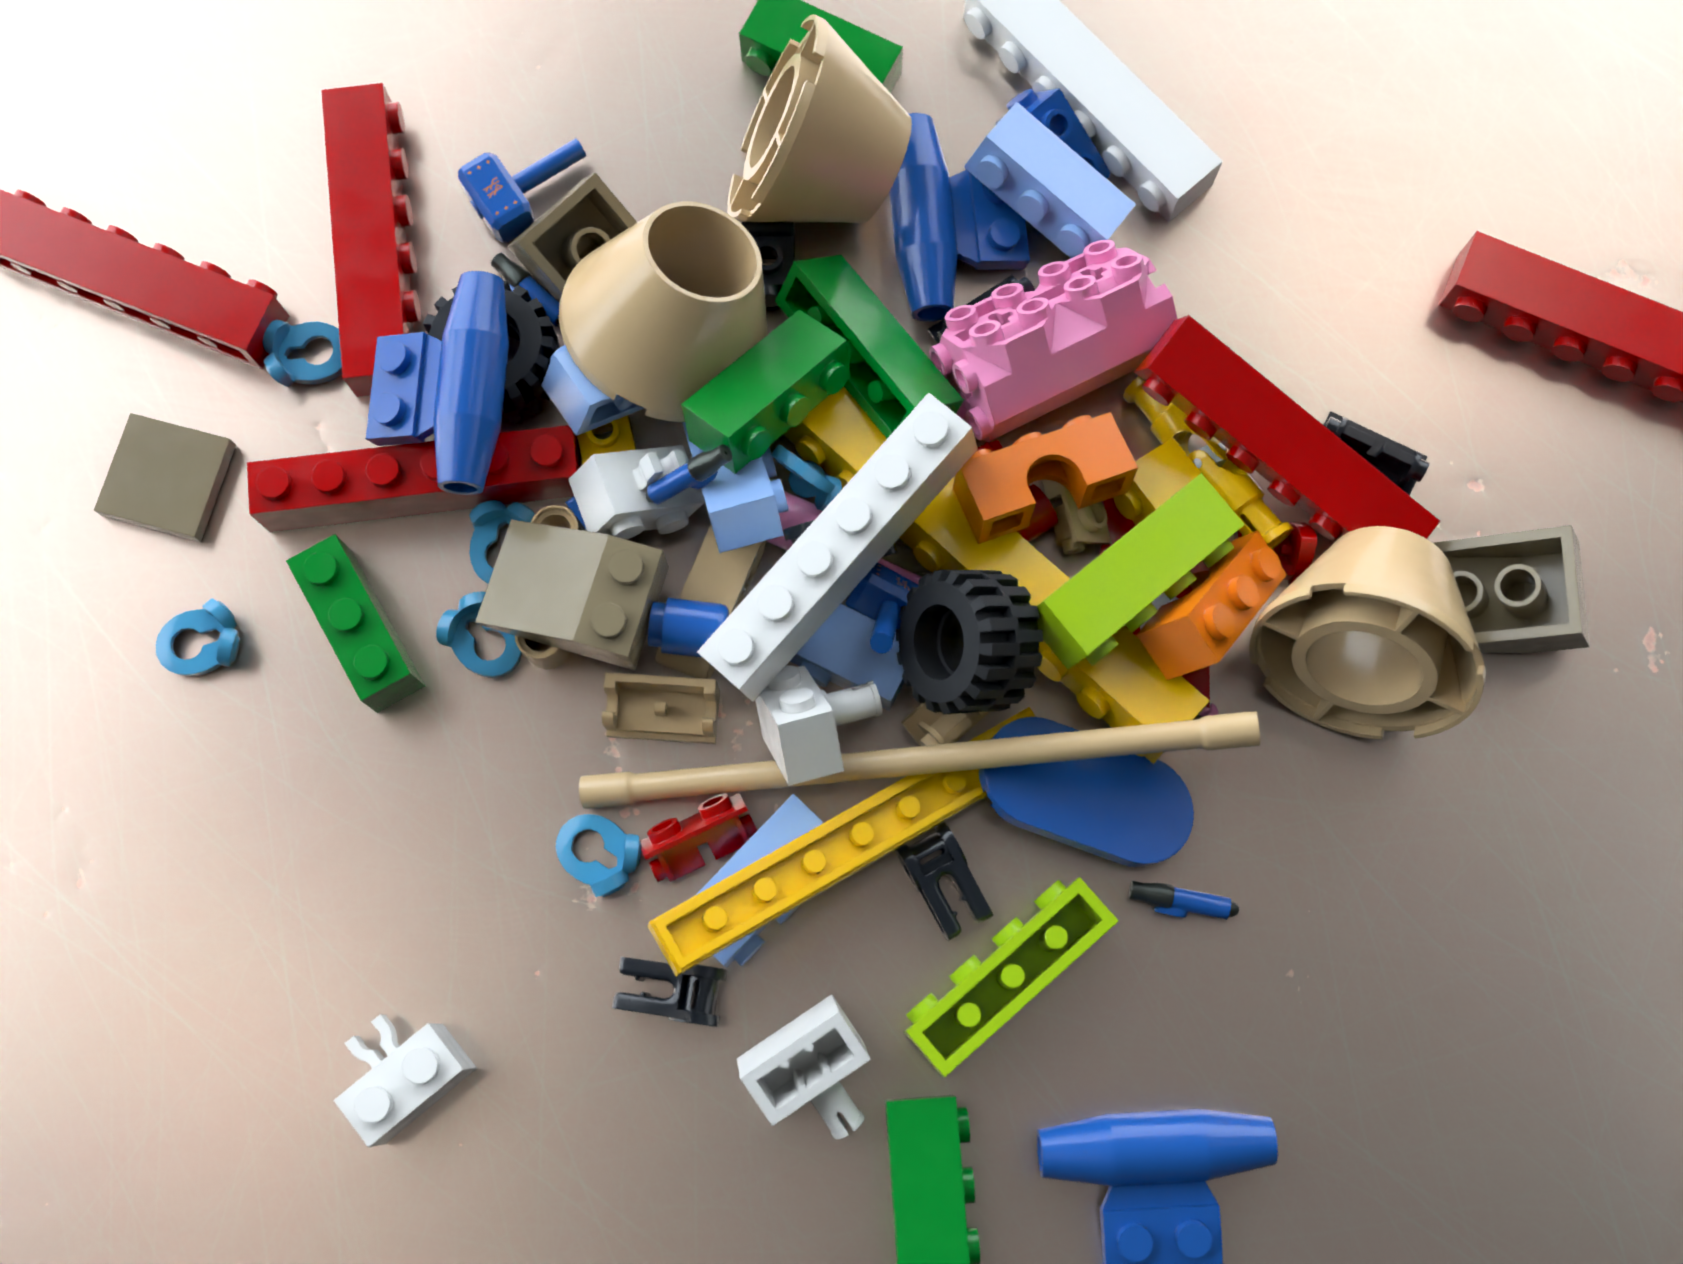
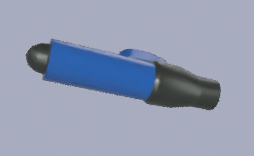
(517, 275)
(695, 474)
(1180, 901)

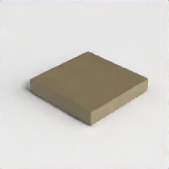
(165, 477)

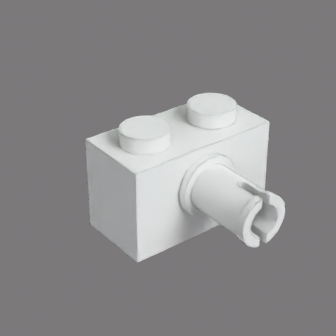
(802, 721)
(806, 1065)

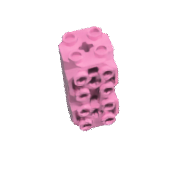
(1051, 345)

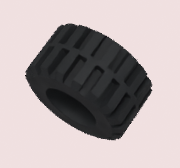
(527, 369)
(968, 641)

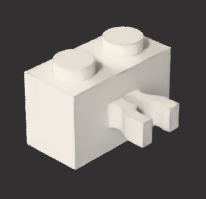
(614, 486)
(403, 1082)

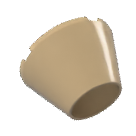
(820, 137)
(665, 306)
(1373, 639)

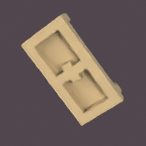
(661, 708)

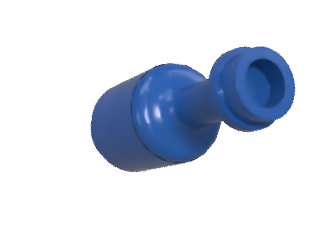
(684, 625)

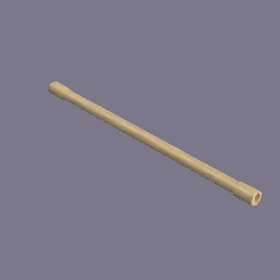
(1207, 733)

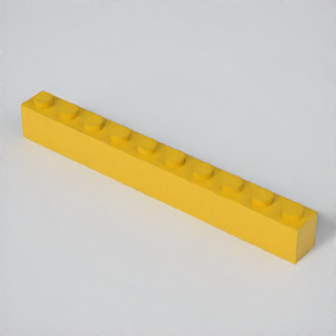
(1119, 688)

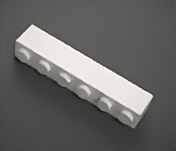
(1117, 110)
(840, 547)

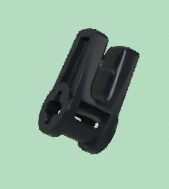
(950, 863)
(693, 993)

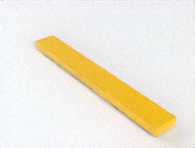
(814, 862)

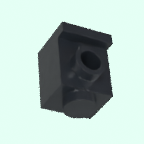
(776, 246)

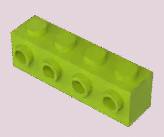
(1135, 571)
(1010, 977)

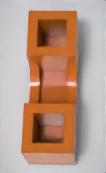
(1082, 456)
(1218, 609)

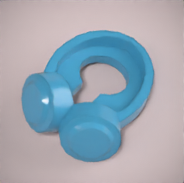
(280, 341)
(808, 478)
(487, 520)
(453, 633)
(212, 655)
(600, 878)

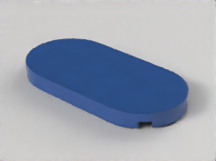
(1099, 805)

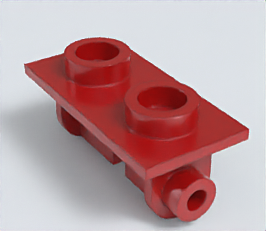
(678, 842)

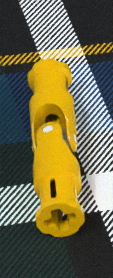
(1229, 481)

